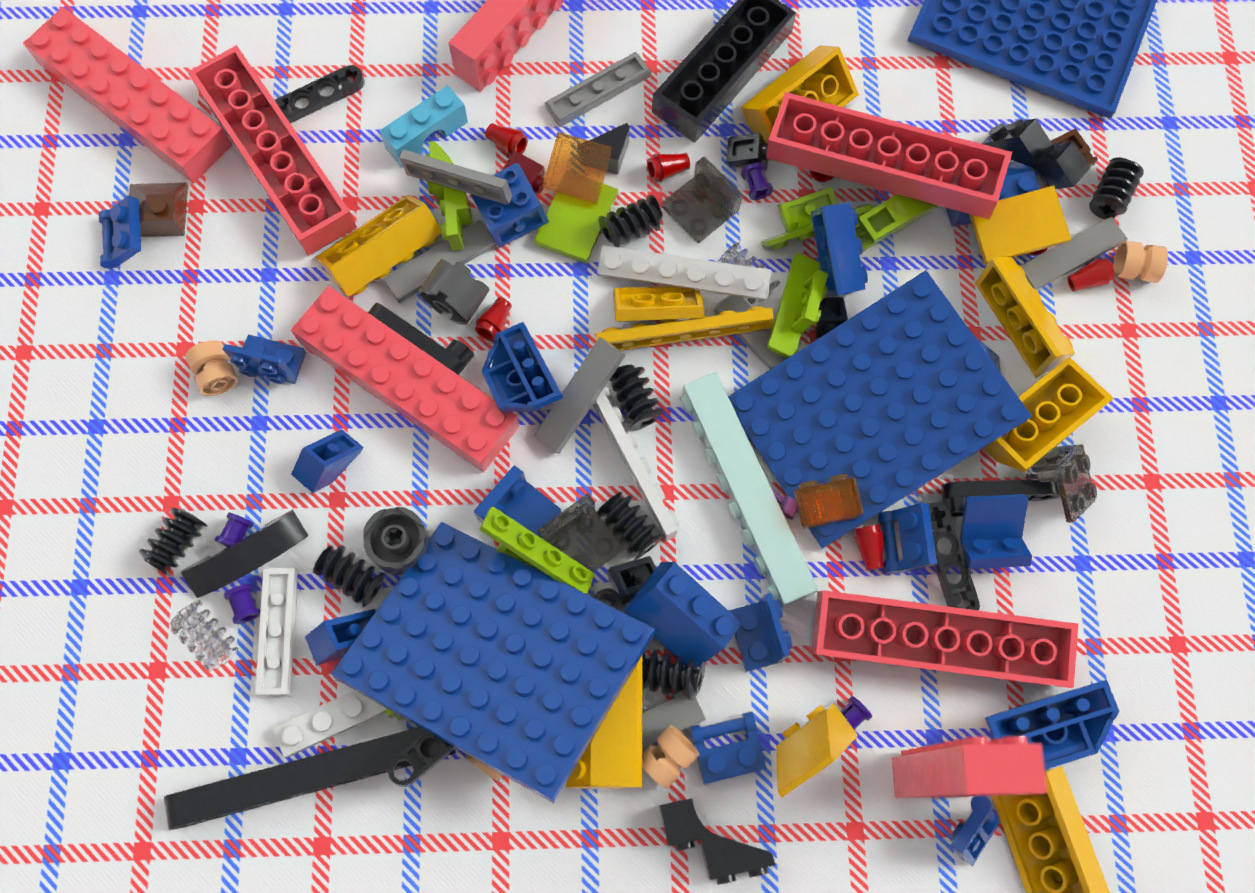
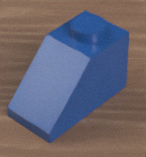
(325, 460)
(335, 636)

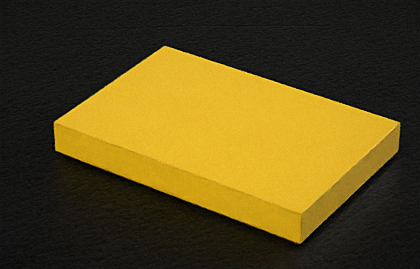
(1022, 225)
(657, 303)

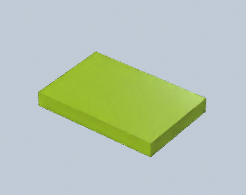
(575, 224)

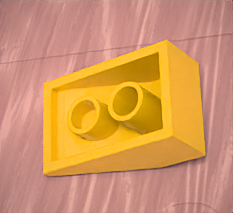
(811, 747)

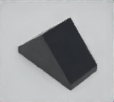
(617, 139)
(630, 577)

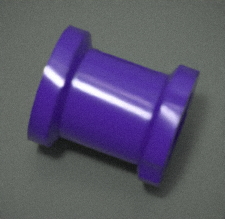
(757, 181)
(234, 530)
(242, 604)
(855, 712)

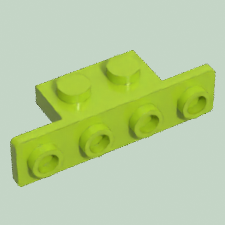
(797, 216)
(798, 305)
(534, 551)

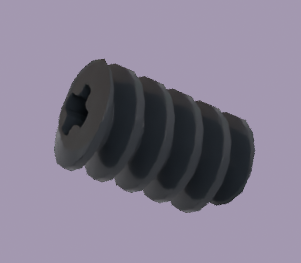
(1116, 188)
(631, 220)
(635, 397)
(628, 524)
(171, 540)
(347, 575)
(672, 676)

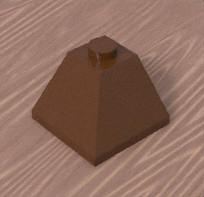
(161, 208)

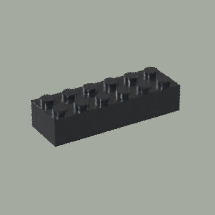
(722, 65)

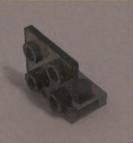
(703, 201)
(1071, 470)
(582, 535)

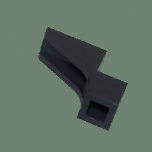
(1058, 163)
(721, 855)

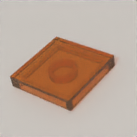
(577, 167)

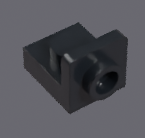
(747, 150)
(832, 315)

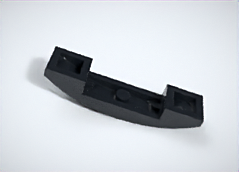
(245, 555)

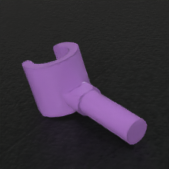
(788, 505)

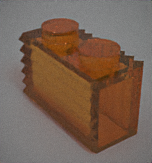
(829, 501)

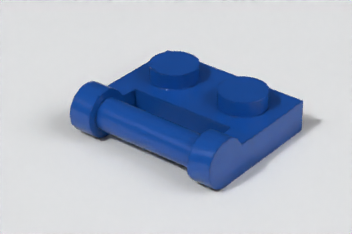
(120, 232)
(915, 538)
(729, 759)
(973, 835)

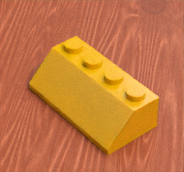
(817, 76)
(380, 245)
(1023, 315)
(1058, 408)
(616, 749)
(1050, 839)

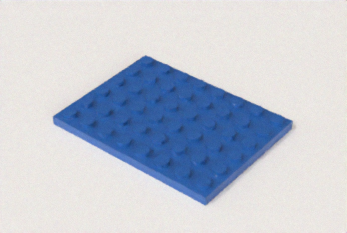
(1053, 46)
(882, 400)
(496, 659)

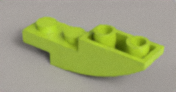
(452, 202)
(890, 218)

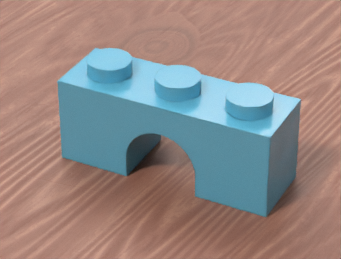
(438, 112)

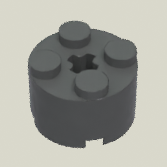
(453, 291)
(398, 524)

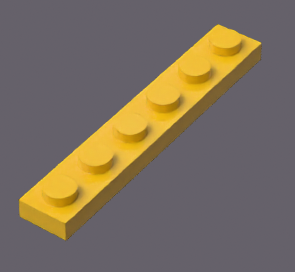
(676, 331)

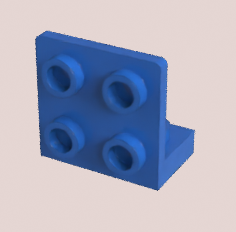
(520, 216)
(267, 358)
(519, 501)
(994, 531)
(761, 634)

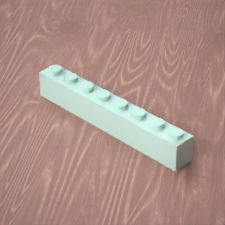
(748, 490)

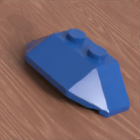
(519, 373)
(1065, 724)

